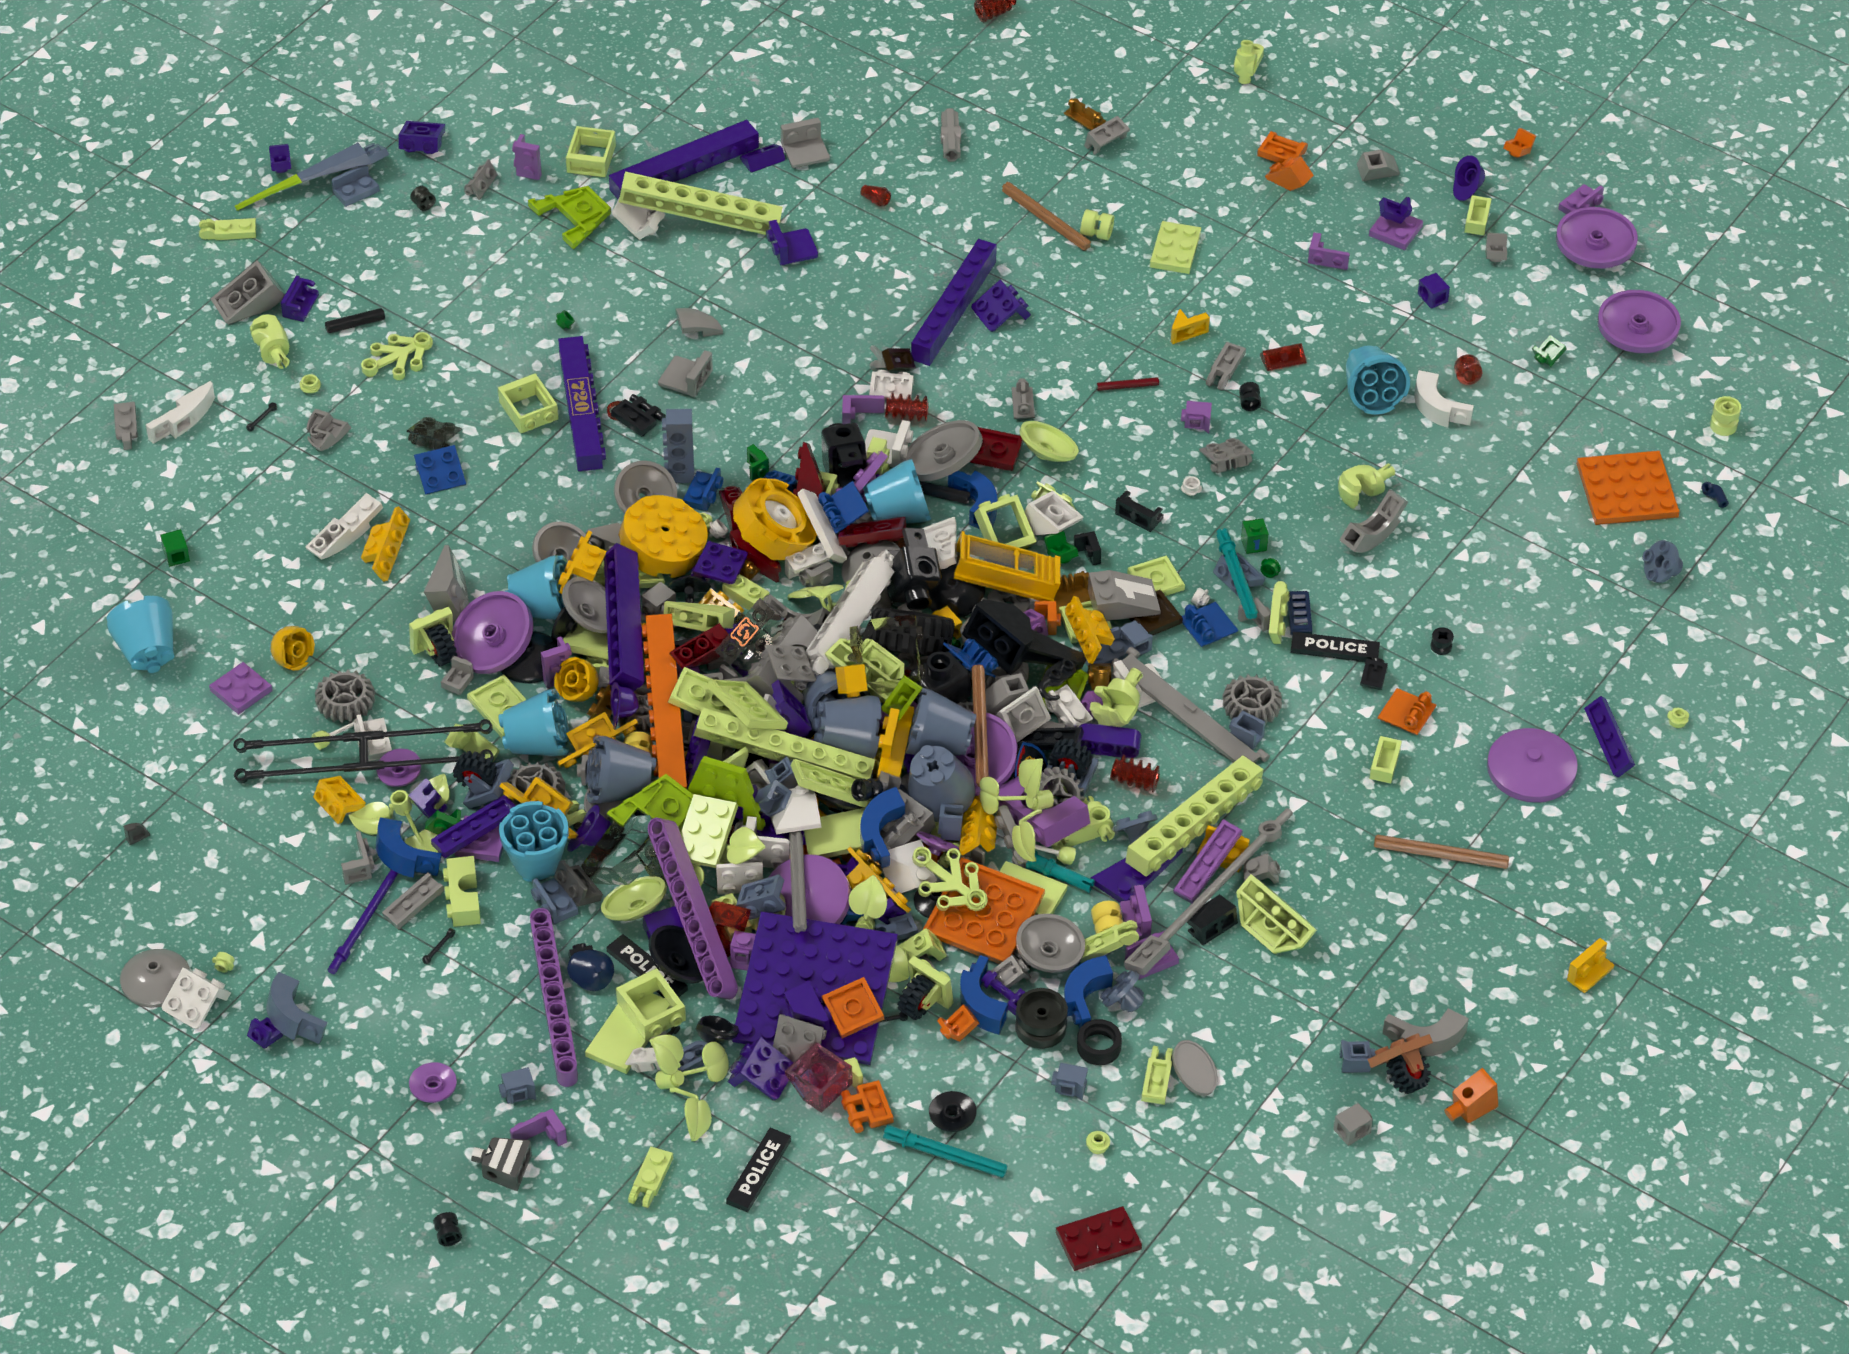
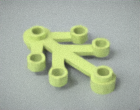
(420, 343)
(952, 881)

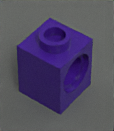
(1433, 290)

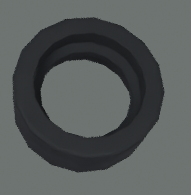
(1099, 1027)

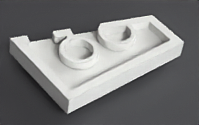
(943, 538)

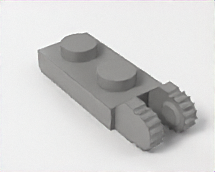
(1226, 364)
(1005, 822)

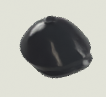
(716, 1029)

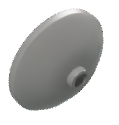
(643, 478)
(556, 539)
(862, 553)
(586, 603)
(1054, 935)
(147, 985)

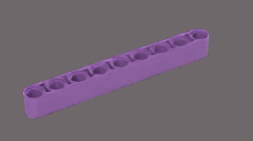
(692, 908)
(553, 997)

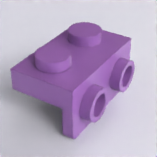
(527, 159)

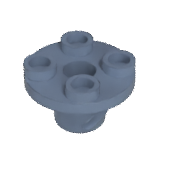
(1662, 561)
(1136, 827)
(1124, 992)

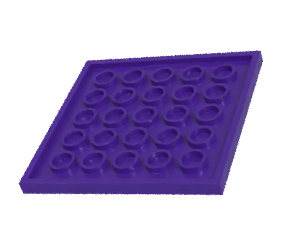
(828, 958)

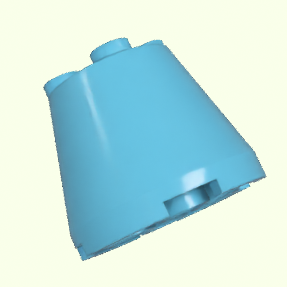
(1375, 380)
(897, 495)
(539, 586)
(143, 632)
(536, 726)
(534, 839)

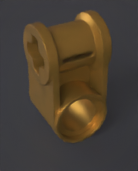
(1099, 674)

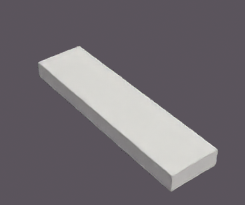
(822, 526)

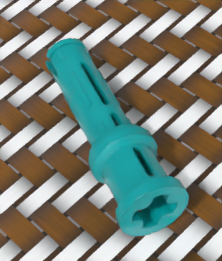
(1050, 868)

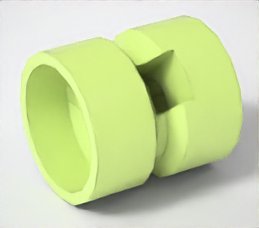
(1090, 223)
(1725, 416)

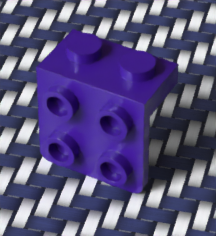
(791, 245)
(999, 305)
(719, 563)
(761, 1067)

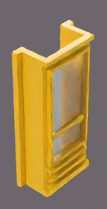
(1007, 568)

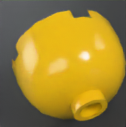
(292, 647)
(576, 680)

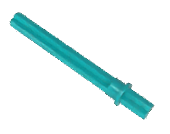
(1228, 547)
(944, 1151)

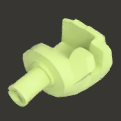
(272, 339)
(1365, 479)
(1119, 700)

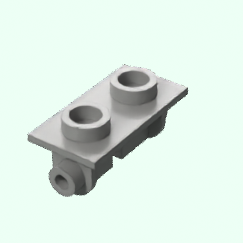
(481, 180)
(1023, 400)
(902, 830)

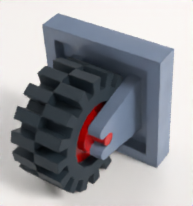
(1076, 760)
(481, 777)

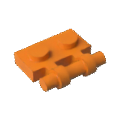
(874, 1105)

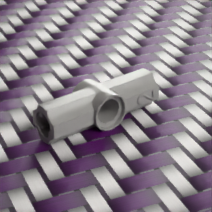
(950, 135)

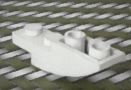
(187, 413)
(343, 532)

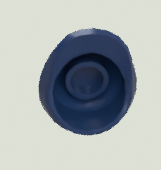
(591, 969)

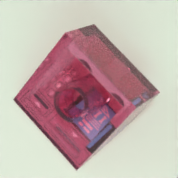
(819, 1076)

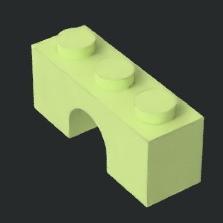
(464, 905)

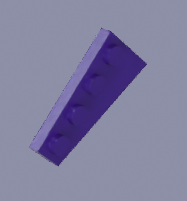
(1121, 878)

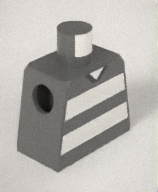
(504, 1161)

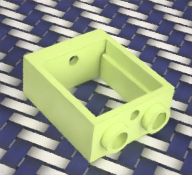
(589, 164)
(529, 386)
(986, 527)
(642, 987)

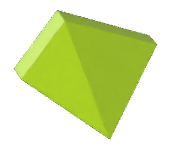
(902, 696)

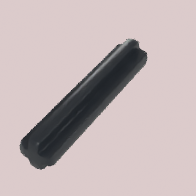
(354, 320)
(945, 492)

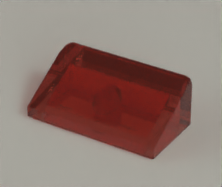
(1283, 357)
(729, 915)

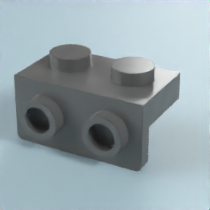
(577, 884)

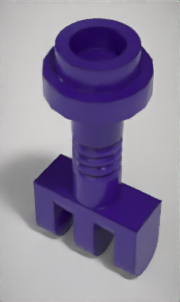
(990, 980)

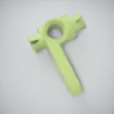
(1247, 60)
(1099, 826)

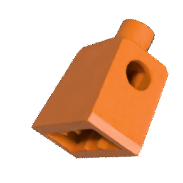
(1473, 1097)

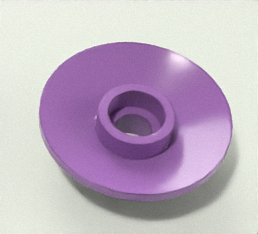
(390, 774)
(935, 844)
(432, 1075)

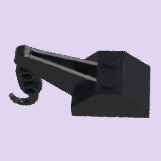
(1009, 638)

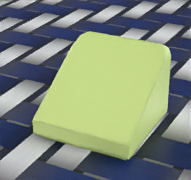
(856, 1072)

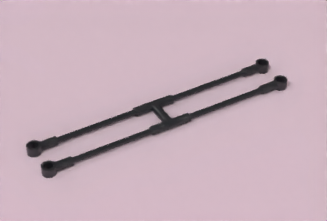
(362, 737)

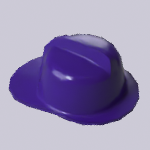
(1468, 177)
(623, 703)
(590, 830)

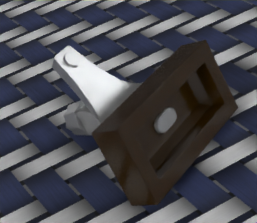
(892, 359)

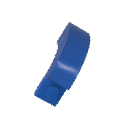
(980, 489)
(879, 812)
(399, 855)
(1083, 980)
(988, 1011)

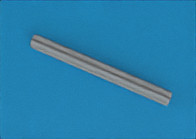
(797, 881)

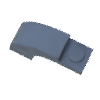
(287, 1016)

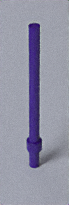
(343, 952)

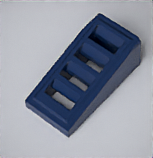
(1299, 599)

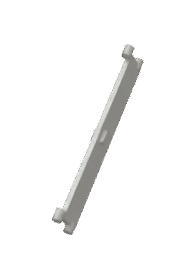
(1189, 713)

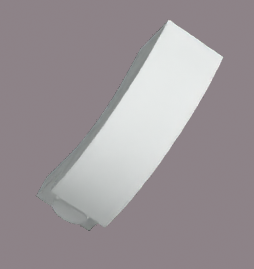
(1435, 406)

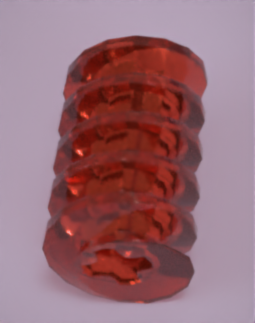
(989, 8)
(907, 407)
(1135, 774)

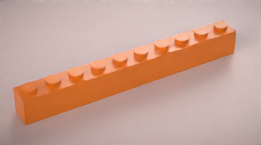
(661, 681)

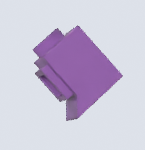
(1197, 415)
(741, 949)

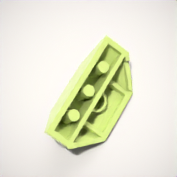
(878, 663)
(1271, 918)

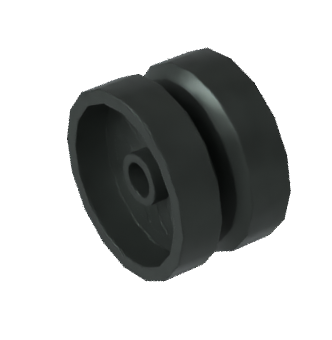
(1041, 1018)

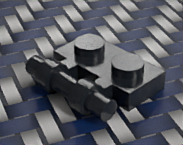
(634, 417)

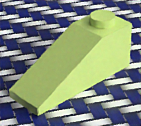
(699, 616)

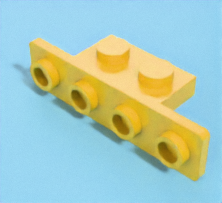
(385, 543)
(584, 563)
(1089, 628)
(583, 735)
(894, 741)
(542, 792)
(977, 828)
(865, 870)

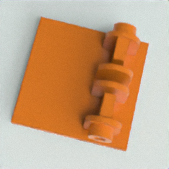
(1408, 710)

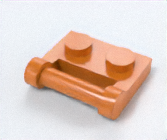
(1279, 148)

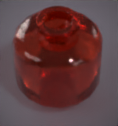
(1468, 369)

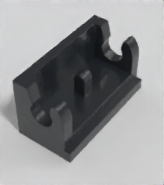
(1137, 513)
(1213, 919)

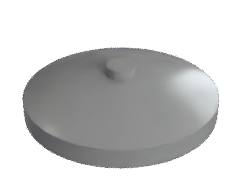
(944, 449)

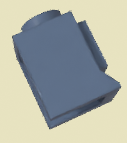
(1137, 637)
(1248, 729)
(783, 773)
(769, 801)
(950, 821)
(1355, 1056)
(1070, 1080)
(517, 1086)

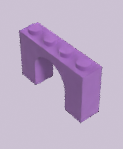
(1052, 823)

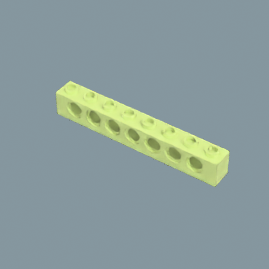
(698, 203)
(779, 744)
(1194, 816)

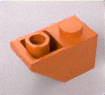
(1290, 174)

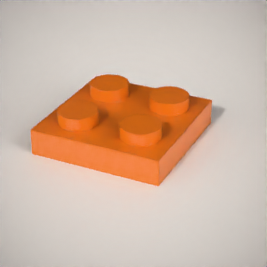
(853, 1007)

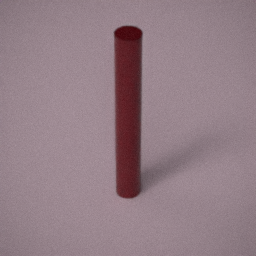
(1127, 384)

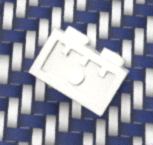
(885, 382)
(809, 558)
(1068, 708)
(378, 747)

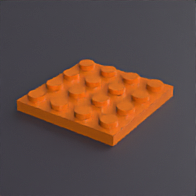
(1627, 487)
(995, 927)

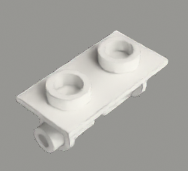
(642, 1060)

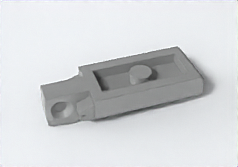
(125, 423)

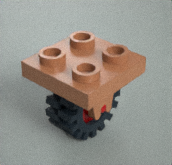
(1405, 1063)

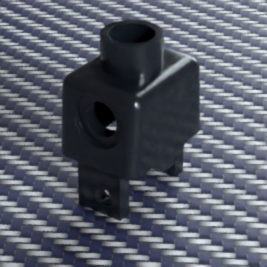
(846, 446)
(911, 581)
(946, 677)

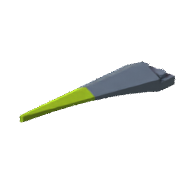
(348, 158)

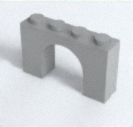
(795, 632)

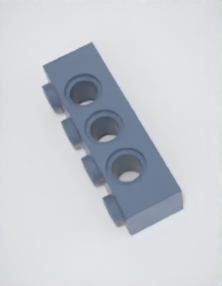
(679, 444)

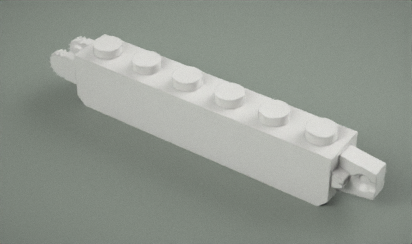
(851, 608)

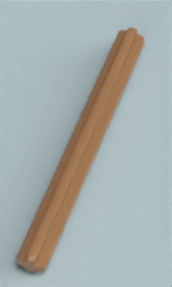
(1046, 216)
(980, 725)
(1441, 851)

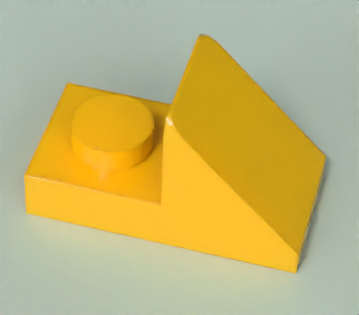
(1187, 328)

